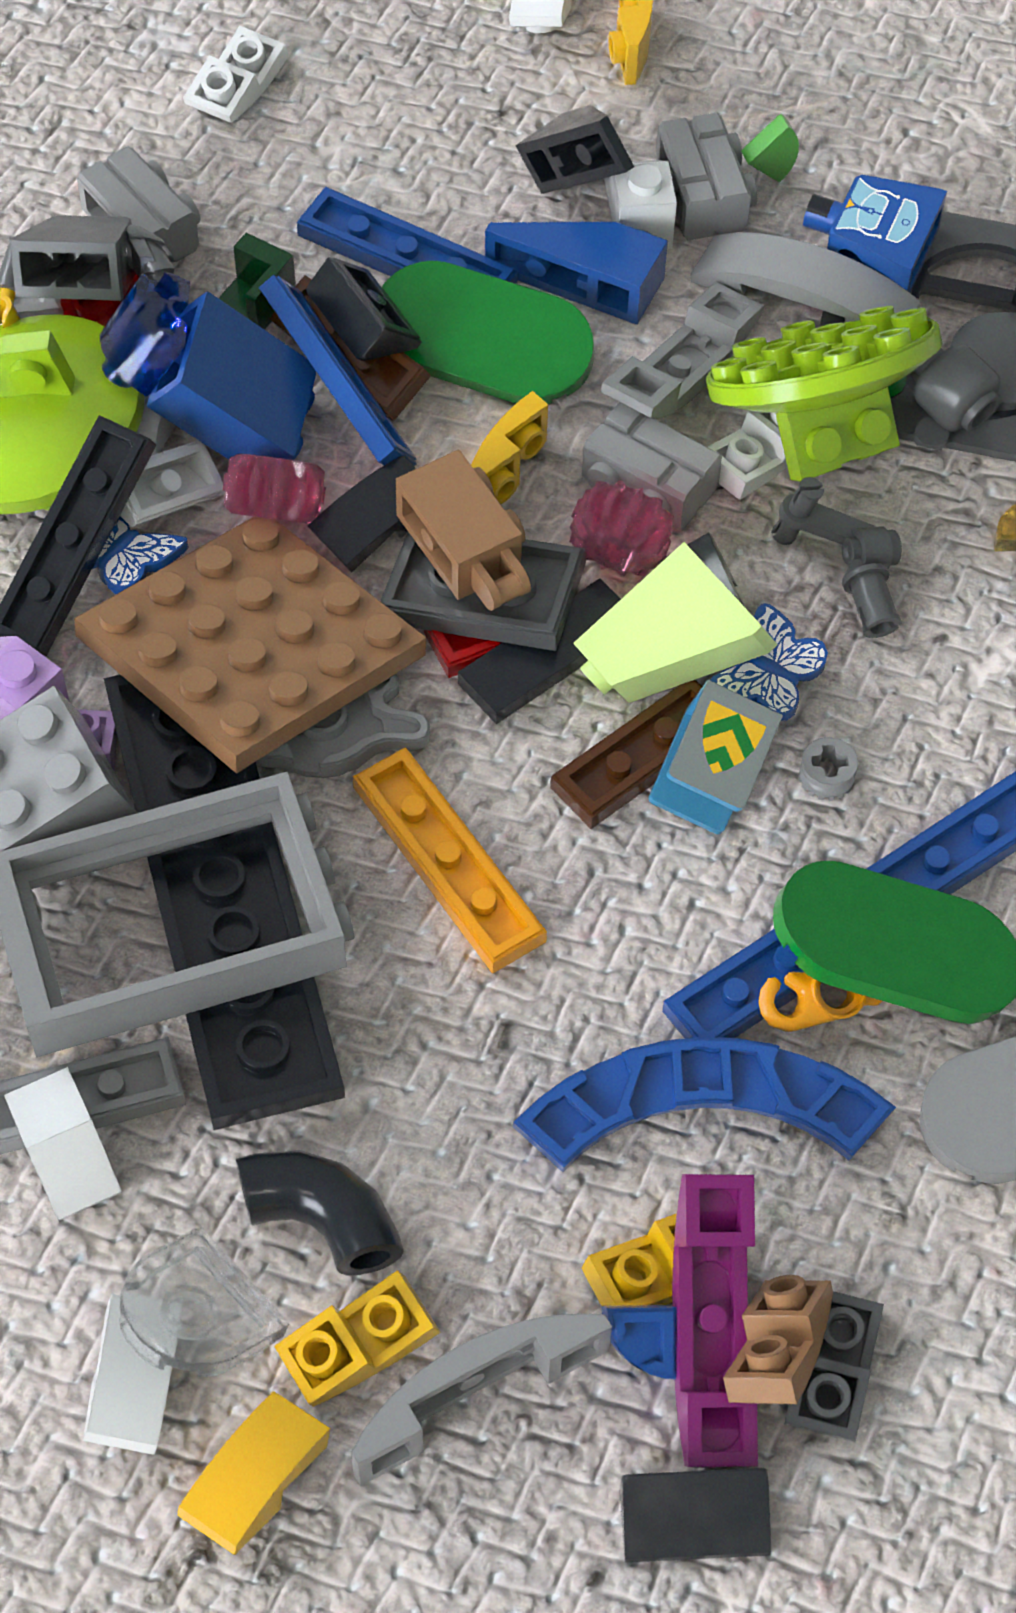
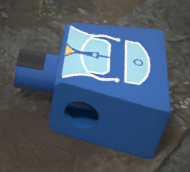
(881, 225)

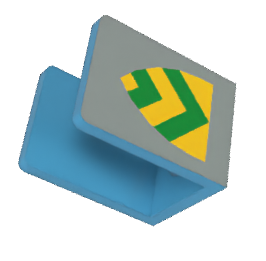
(714, 757)

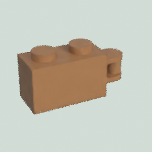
(464, 529)

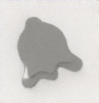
(352, 736)

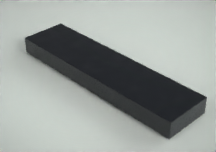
(73, 533)

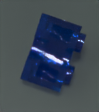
(145, 332)

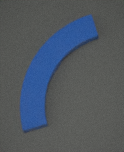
(702, 1075)

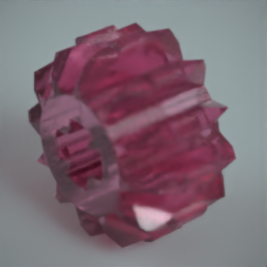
(273, 488)
(621, 528)

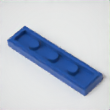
(385, 240)
(336, 371)

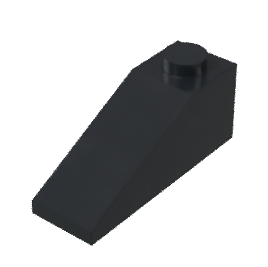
(574, 150)

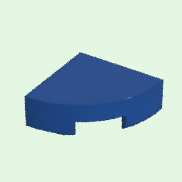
(645, 1336)

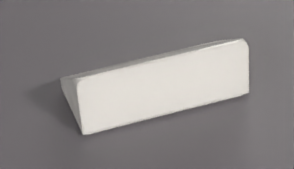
(173, 483)

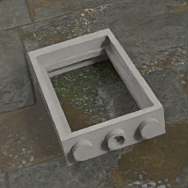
(86, 850)

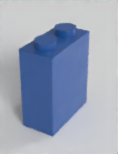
(235, 385)

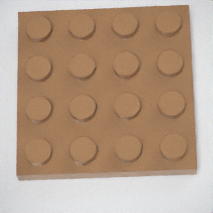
(250, 640)

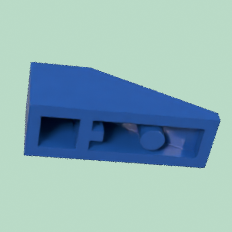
(585, 262)

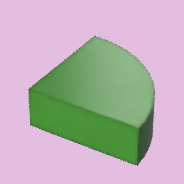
(773, 149)

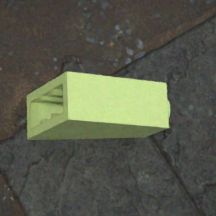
(670, 631)

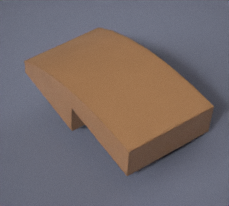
(783, 1341)

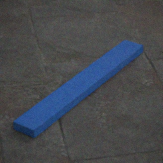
(939, 858)

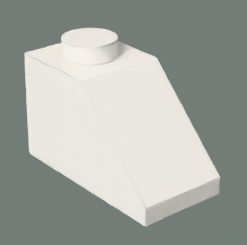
(644, 198)

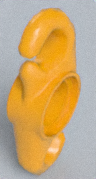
(810, 1006)

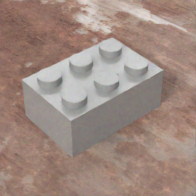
(53, 773)

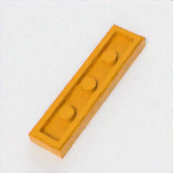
(449, 860)

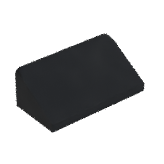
(361, 311)
(695, 1515)

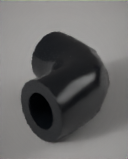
(328, 1199)

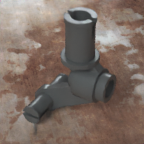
(865, 548)

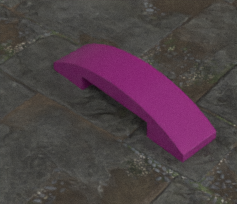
(710, 1296)

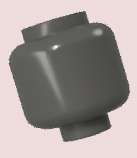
(957, 388)

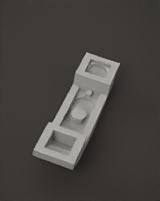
(798, 274)
(680, 365)
(553, 1342)

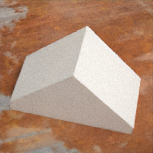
(63, 1144)

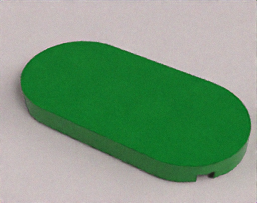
(492, 332)
(897, 941)

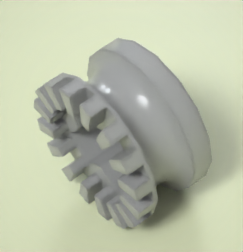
(814, 777)

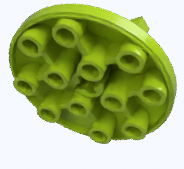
(828, 384)
(49, 404)

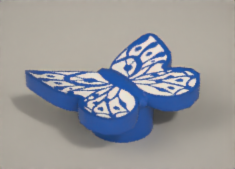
(131, 555)
(774, 676)

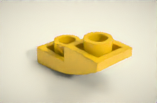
(632, 38)
(514, 437)
(635, 1270)
(358, 1341)
(251, 1471)

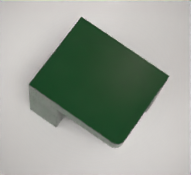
(254, 265)

